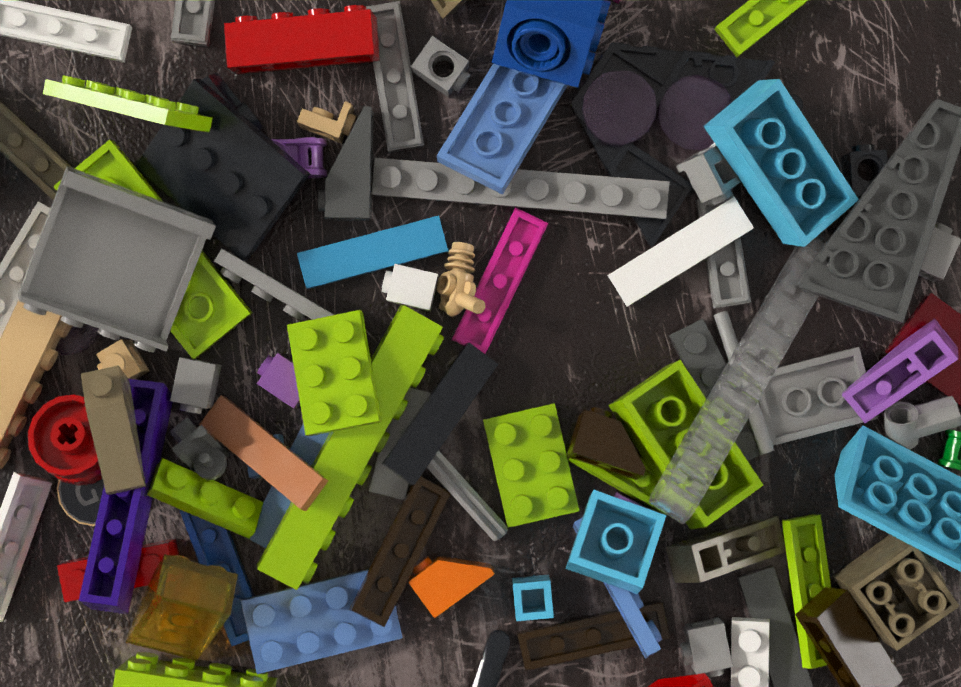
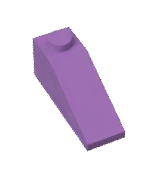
(902, 371)

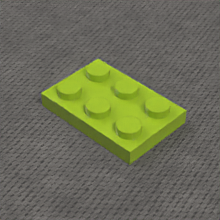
(334, 373)
(531, 465)

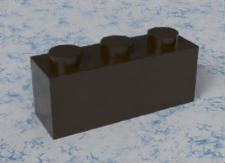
(847, 641)

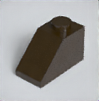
(604, 444)

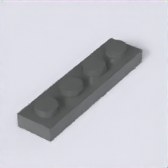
(705, 366)

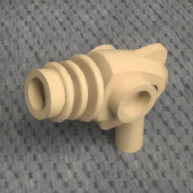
(457, 285)

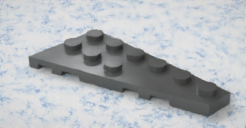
(885, 236)

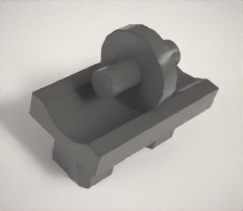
(200, 450)

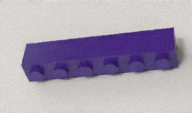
(125, 515)

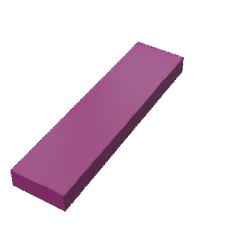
(501, 279)

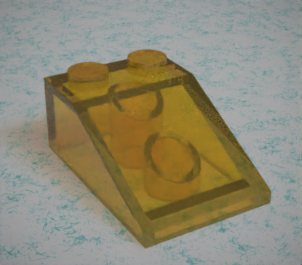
(183, 607)

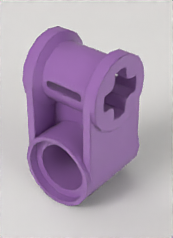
(299, 151)

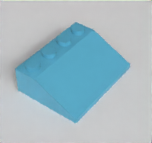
(901, 494)

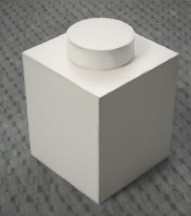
(410, 287)

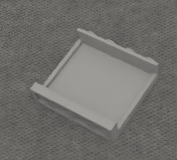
(114, 260)

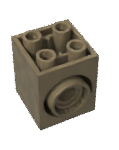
(897, 590)

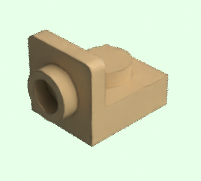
(322, 122)

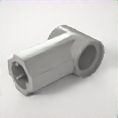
(908, 423)

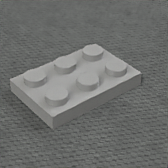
(808, 396)

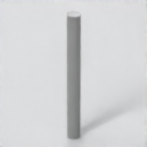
(756, 417)

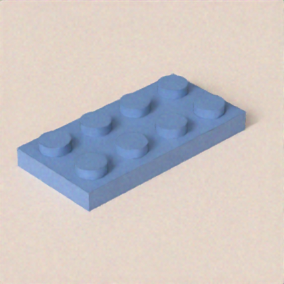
(500, 126)
(311, 623)

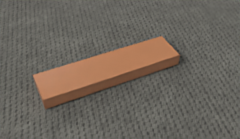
(264, 453)

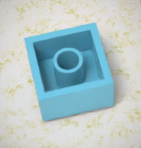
(616, 542)

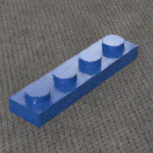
(216, 547)

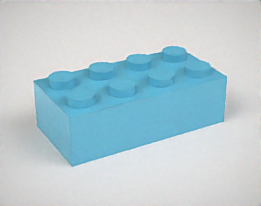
(781, 162)

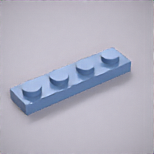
(628, 604)

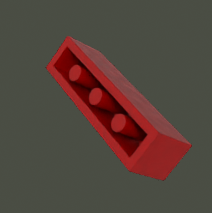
(302, 40)

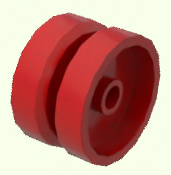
(54, 444)

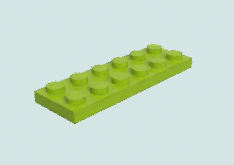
(210, 302)

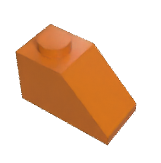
(447, 581)

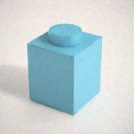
(532, 598)

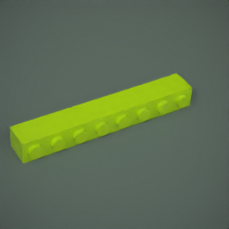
(347, 451)

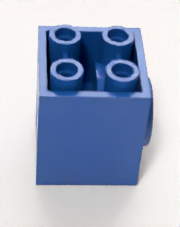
(551, 37)

